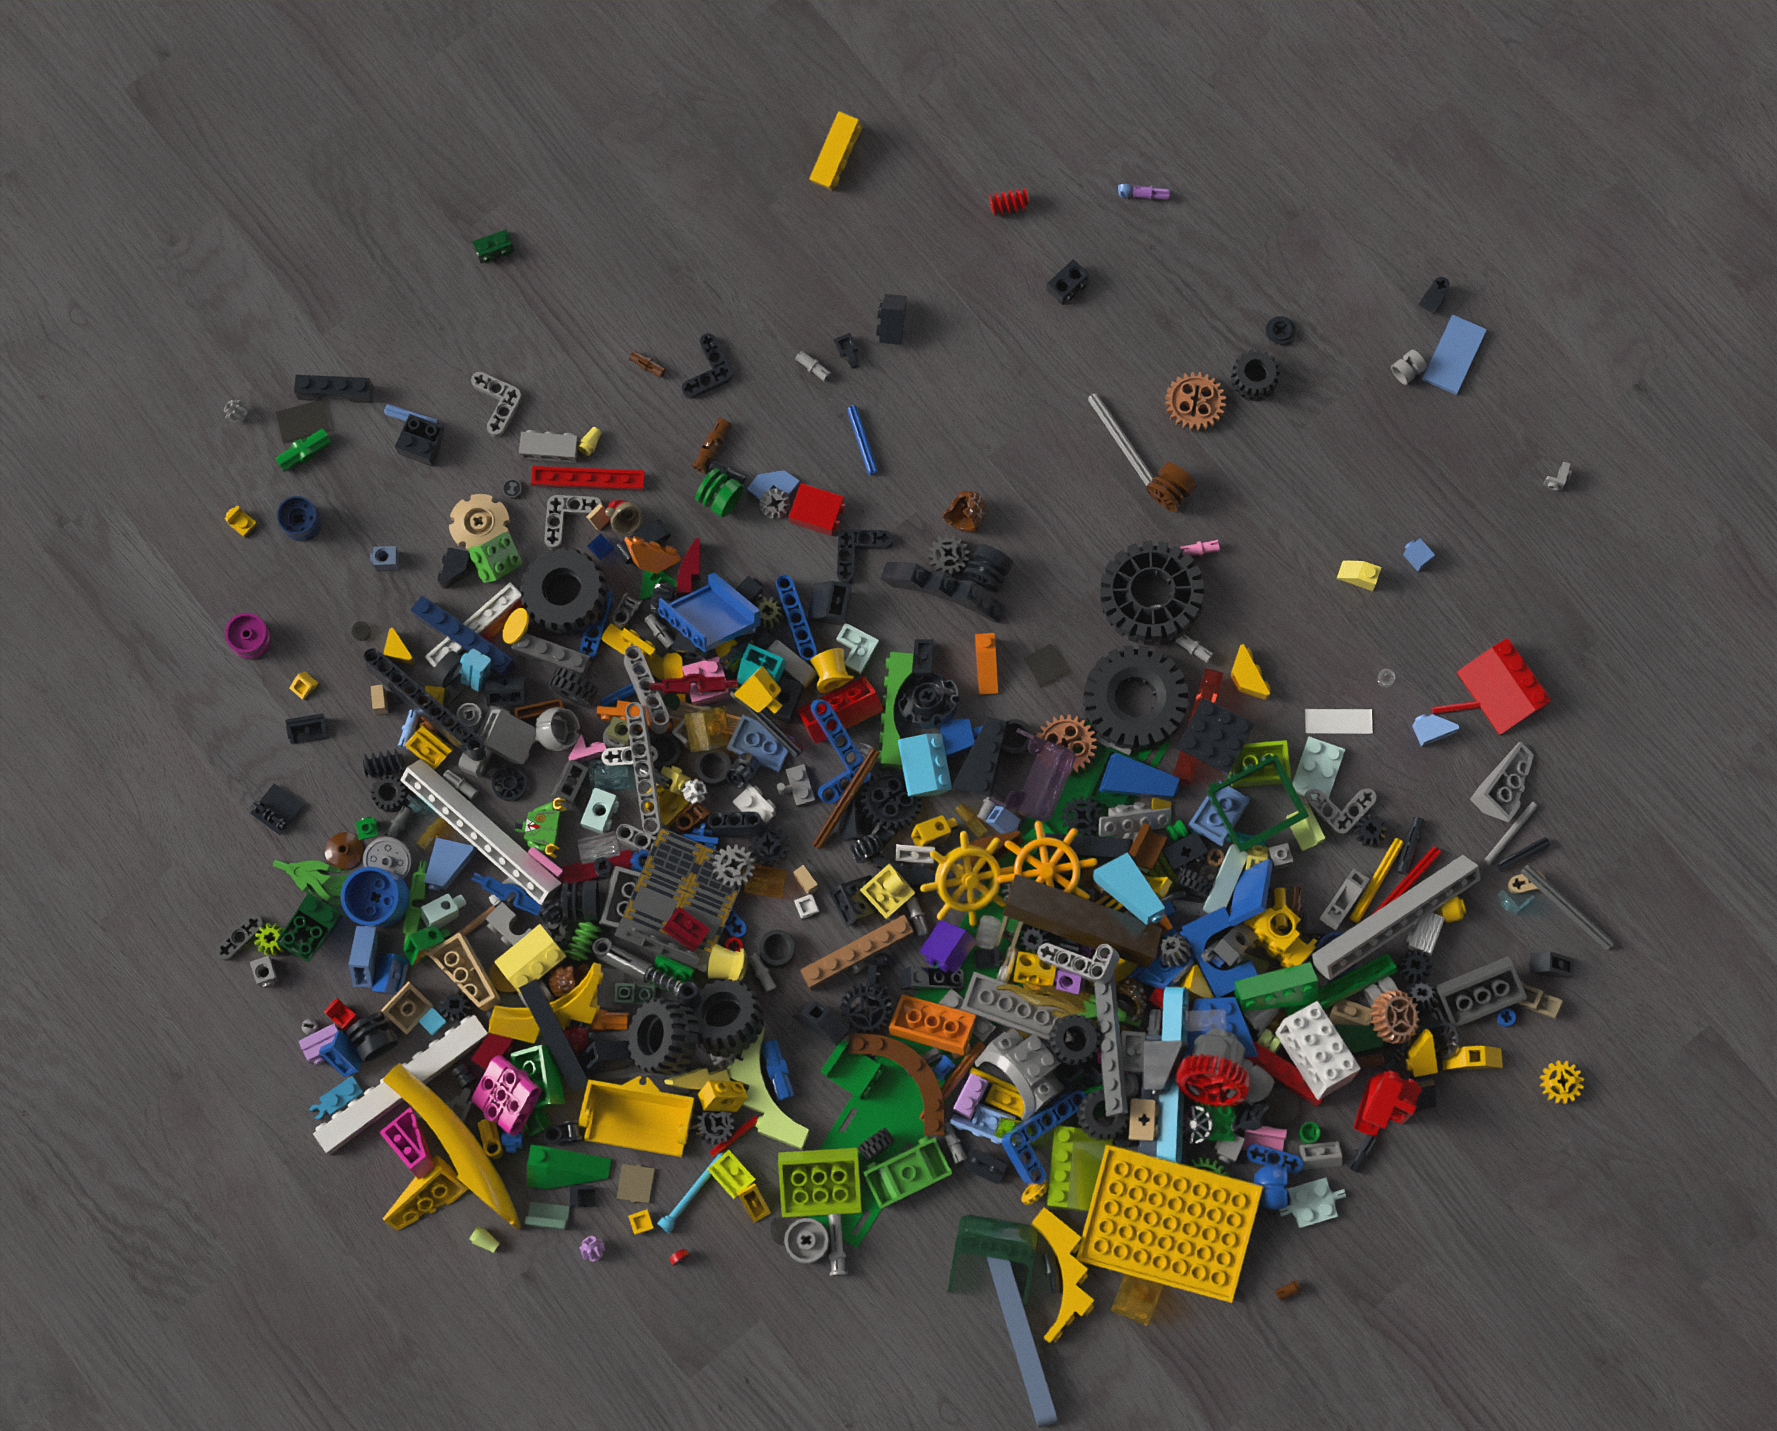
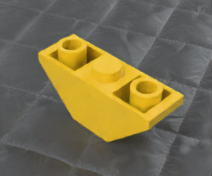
(1248, 675)
(1474, 1058)

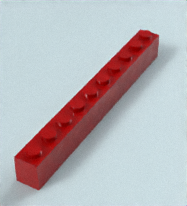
(1278, 1068)

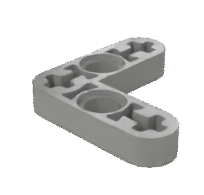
(503, 396)
(564, 509)
(1337, 815)

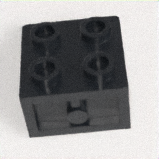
(852, 902)

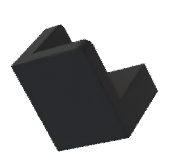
(582, 1196)

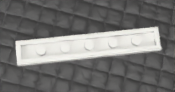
(479, 621)

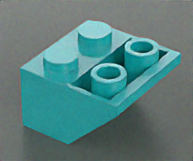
(757, 657)

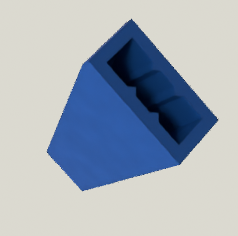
(1137, 779)

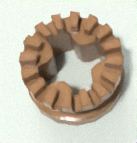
(1218, 853)

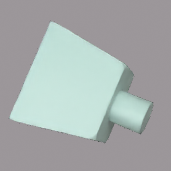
(435, 913)

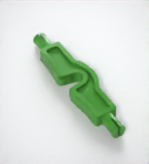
(417, 893)

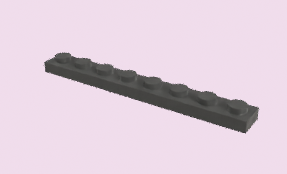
(1110, 1048)

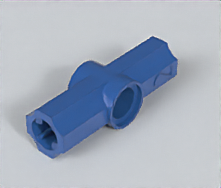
(777, 1070)

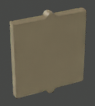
(635, 1183)

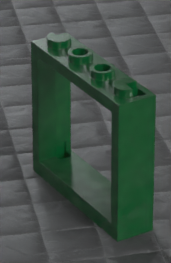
(1249, 769)

